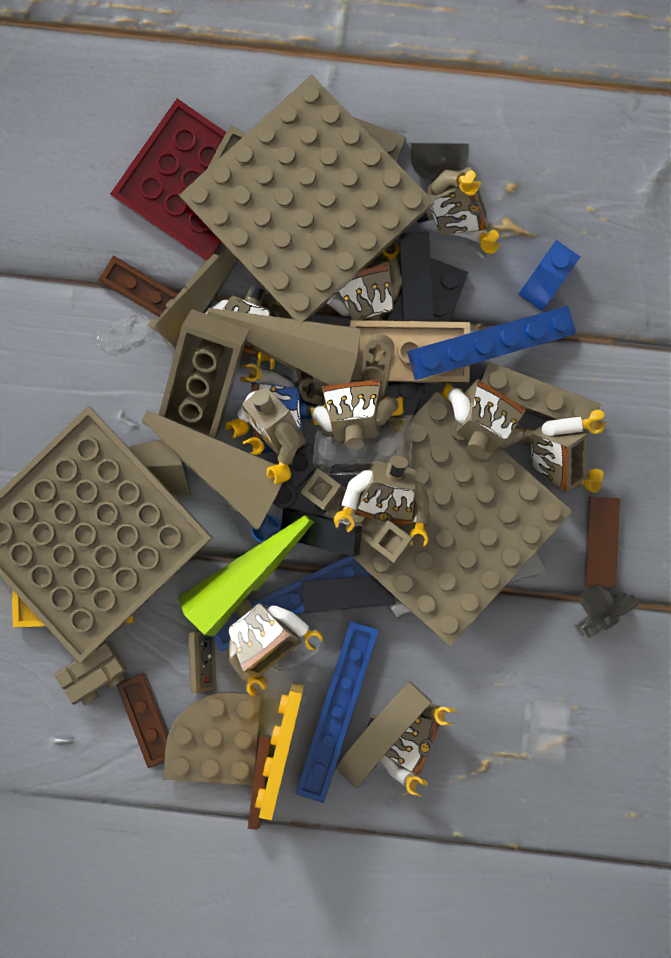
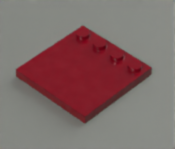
(164, 168)

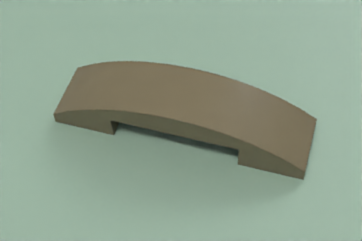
(380, 534)
(383, 734)

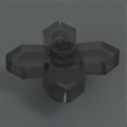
(602, 610)

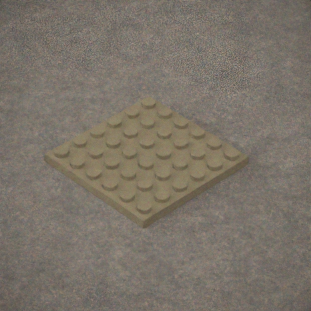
(306, 200)
(480, 526)
(91, 534)

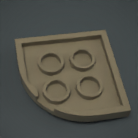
(214, 740)

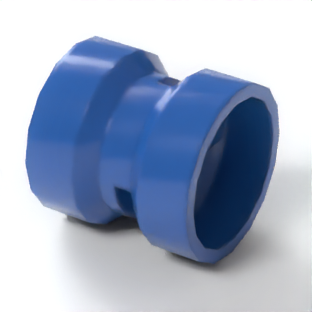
(268, 528)

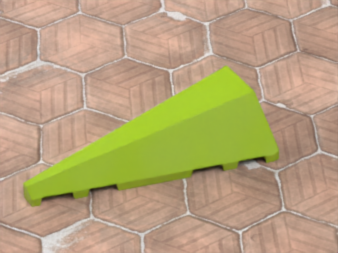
(219, 595)

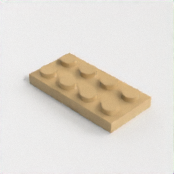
(408, 336)

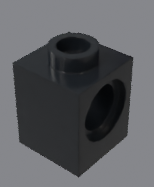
(298, 477)

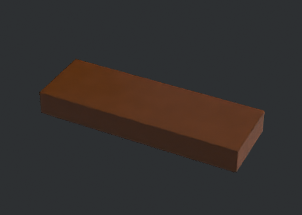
(136, 286)
(602, 541)
(144, 718)
(259, 780)

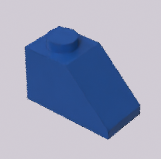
(549, 275)

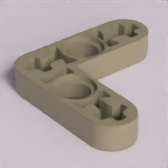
(383, 366)

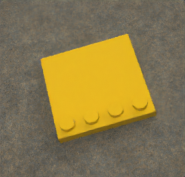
(281, 739)

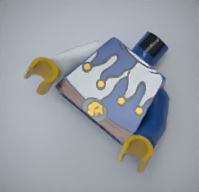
(285, 391)

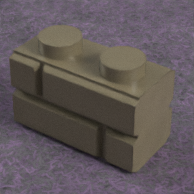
(85, 678)

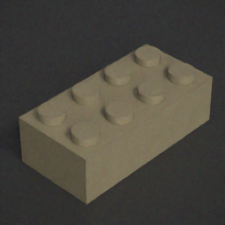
(203, 372)

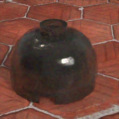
(433, 158)

